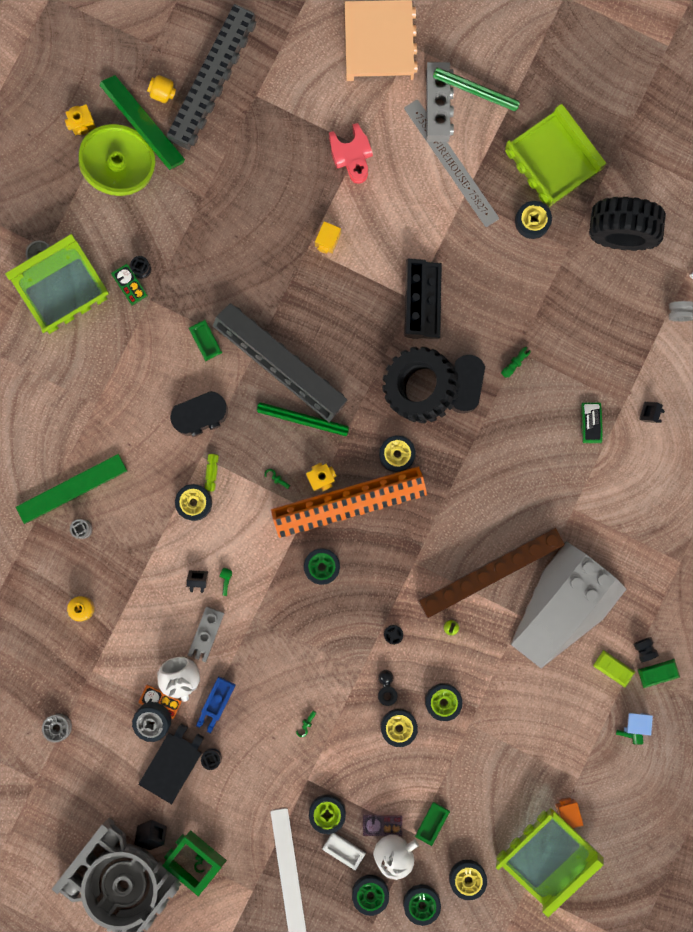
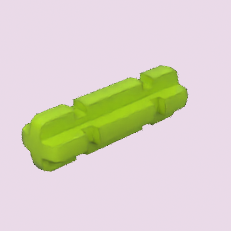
(211, 472)

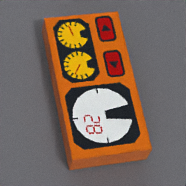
(152, 694)

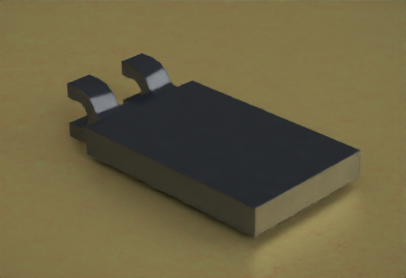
(172, 765)

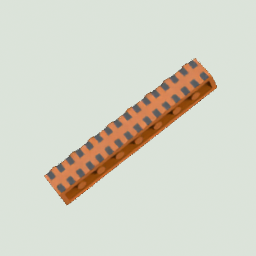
(349, 502)

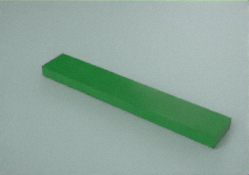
(142, 122)
(71, 489)

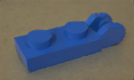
(216, 702)

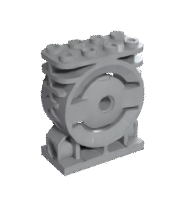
(134, 919)

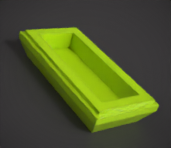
(614, 668)

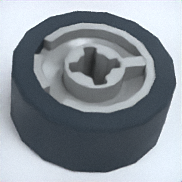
(151, 712)

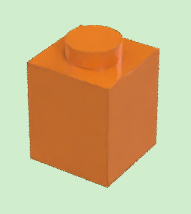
(570, 812)

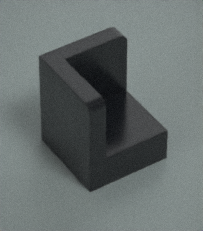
(150, 835)

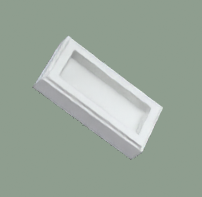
(344, 851)

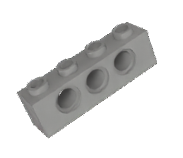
(438, 131)

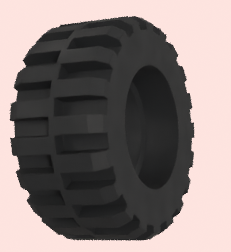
(627, 223)
(401, 371)

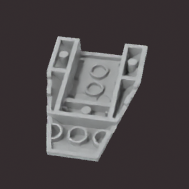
(565, 605)

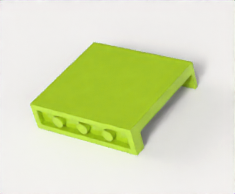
(555, 156)

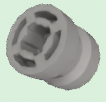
(81, 529)

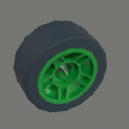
(321, 576)
(370, 906)
(432, 906)

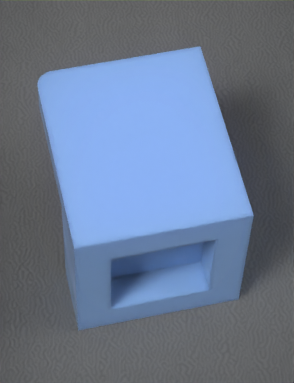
(639, 724)

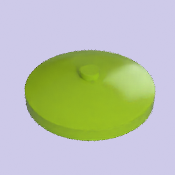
(116, 160)

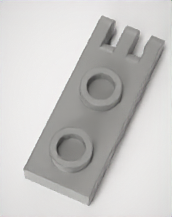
(206, 633)

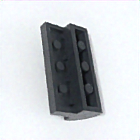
(422, 299)

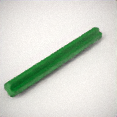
(476, 89)
(302, 419)

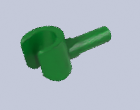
(225, 574)
(636, 738)

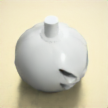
(178, 677)
(396, 854)

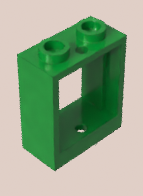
(204, 851)

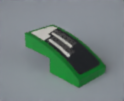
(591, 423)

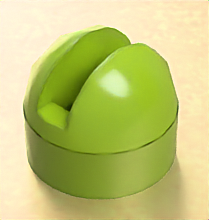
(447, 625)

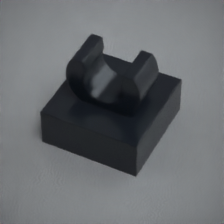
(651, 412)
(197, 579)

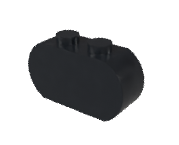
(471, 375)
(199, 414)

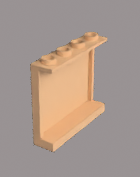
(380, 38)

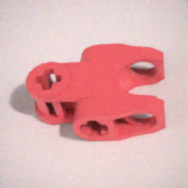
(352, 154)

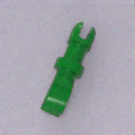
(515, 362)

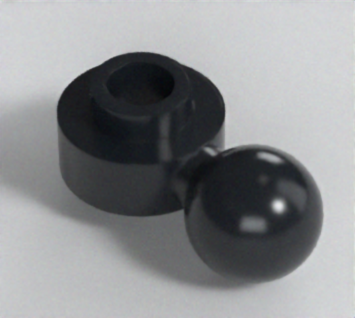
(386, 678)

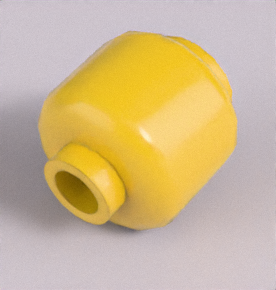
(161, 89)
(86, 611)

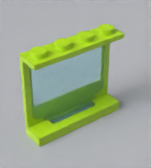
(58, 284)
(550, 860)

